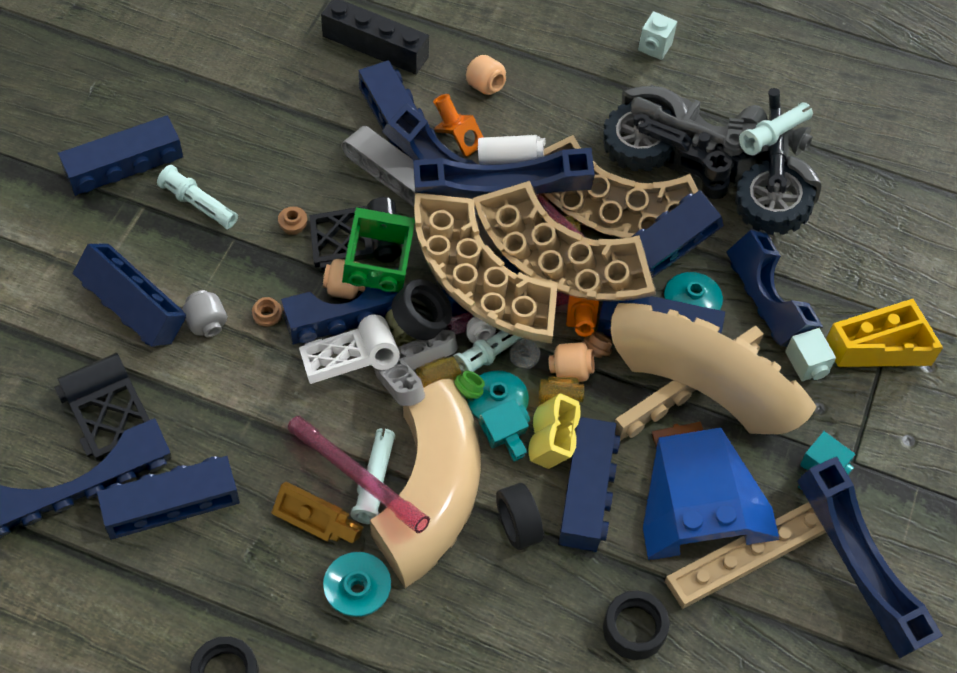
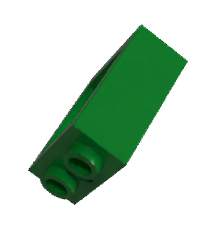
(395, 229)

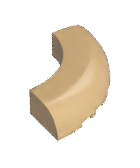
(616, 203)
(558, 255)
(476, 275)
(711, 364)
(440, 483)

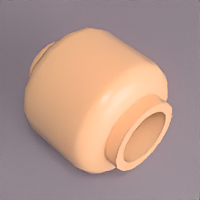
(486, 74)
(333, 281)
(572, 361)

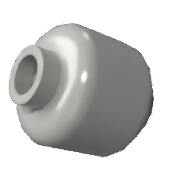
(204, 313)

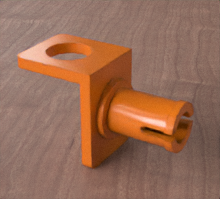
(456, 124)
(582, 315)

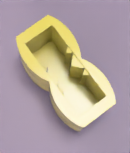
(554, 431)

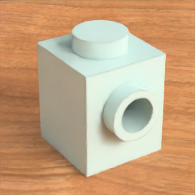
(657, 35)
(810, 355)

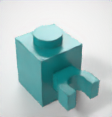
(505, 425)
(824, 449)

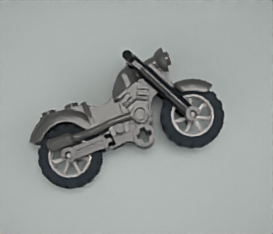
(715, 154)

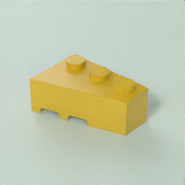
(885, 338)

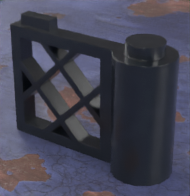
(378, 249)
(90, 386)

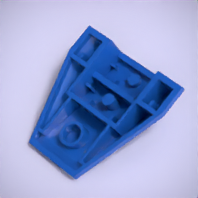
(702, 495)

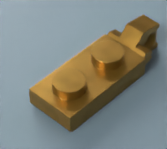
(315, 515)

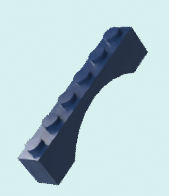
(553, 173)
(135, 452)
(894, 606)

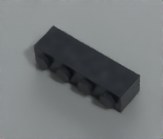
(375, 35)

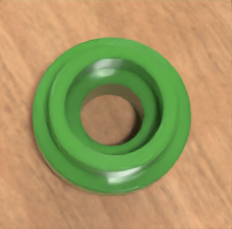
(470, 384)

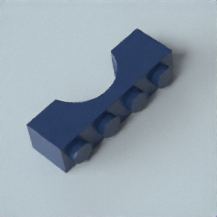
(414, 136)
(755, 261)
(312, 318)

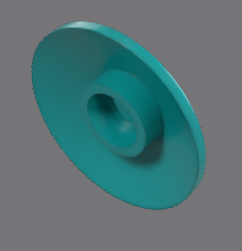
(683, 284)
(499, 381)
(352, 570)

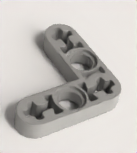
(402, 380)

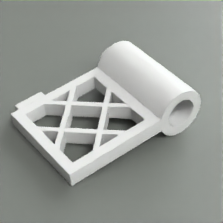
(510, 149)
(370, 343)

